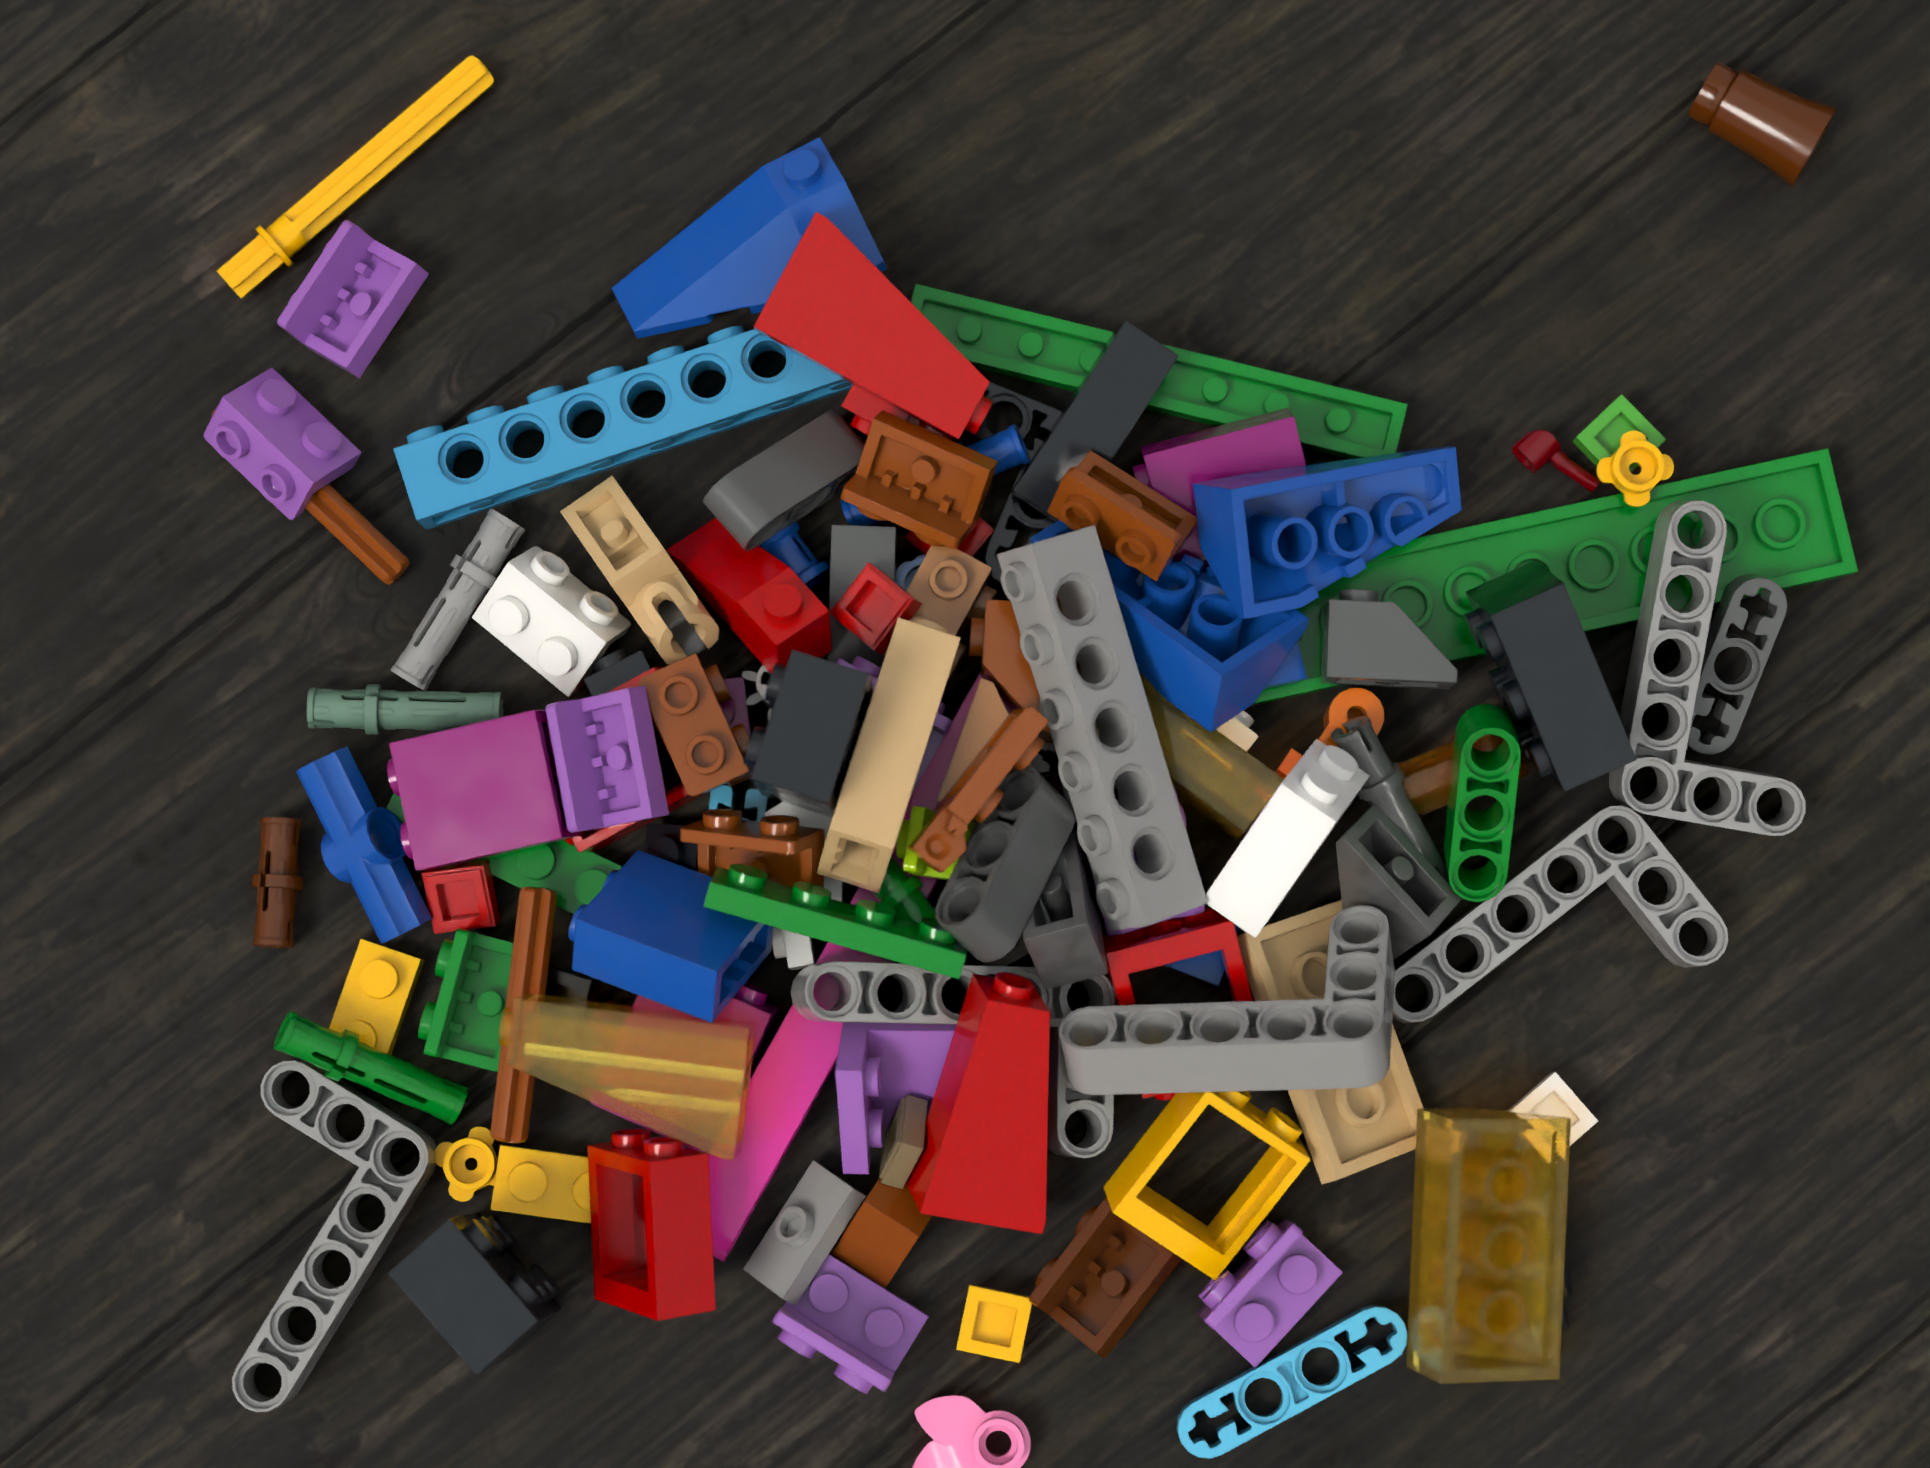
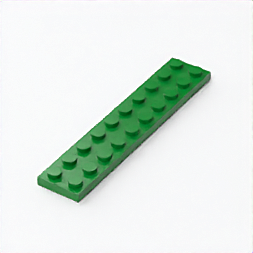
(1779, 524)

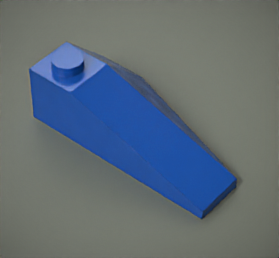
(742, 245)
(1301, 528)
(1193, 640)

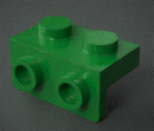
(470, 1001)

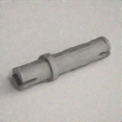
(463, 590)

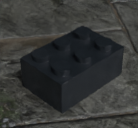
(1547, 676)
(810, 732)
(477, 1289)

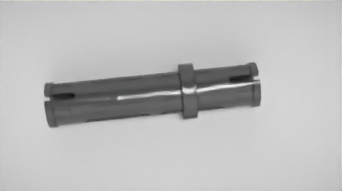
(1386, 787)

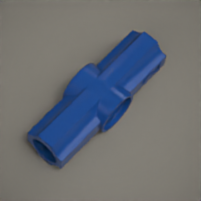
(363, 844)

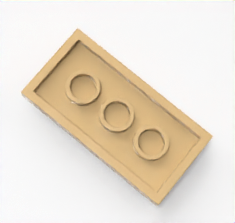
(1346, 1125)

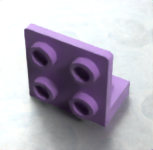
(873, 1074)
(1267, 1290)
(852, 1324)

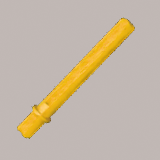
(355, 176)

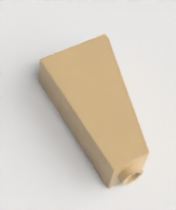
(888, 754)

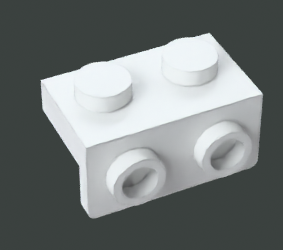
(550, 618)

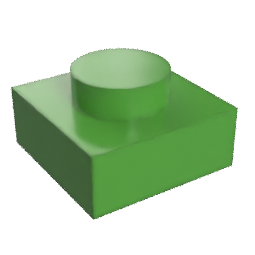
(1603, 435)

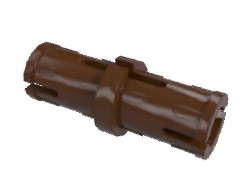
(277, 882)

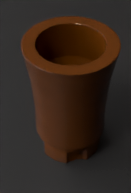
(1762, 119)

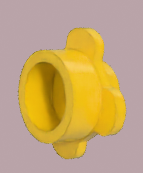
(1653, 465)
(453, 1159)

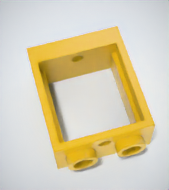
(1214, 1245)

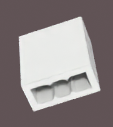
(1286, 836)

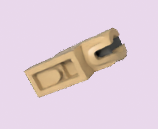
(641, 572)

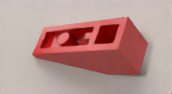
(754, 595)

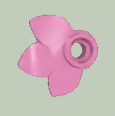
(961, 1432)

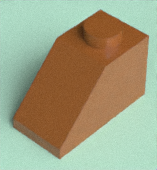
(1002, 661)

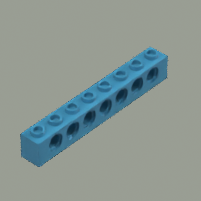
(625, 437)

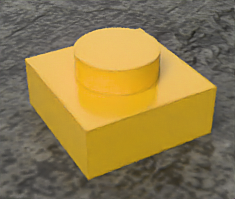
(994, 1323)

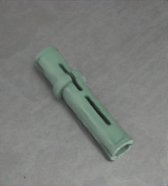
(393, 709)

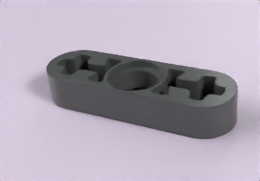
(1757, 654)

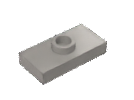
(804, 1232)

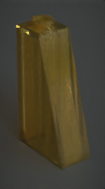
(1210, 768)
(640, 1063)

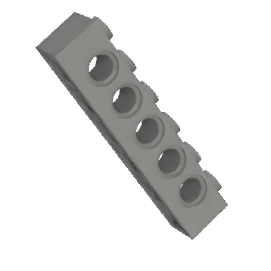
(1128, 745)

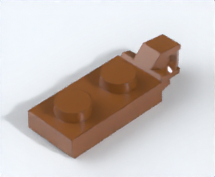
(977, 788)

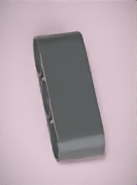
(786, 480)
(1006, 866)

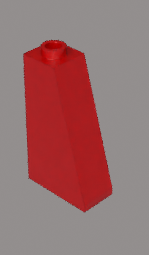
(862, 328)
(990, 1112)

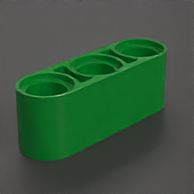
(1488, 830)

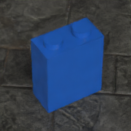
(661, 942)

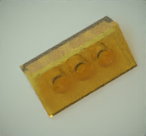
(1488, 1245)

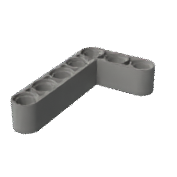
(1678, 691)
(1546, 905)
(923, 1005)
(1249, 1043)
(341, 1230)

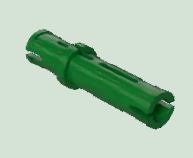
(348, 1058)

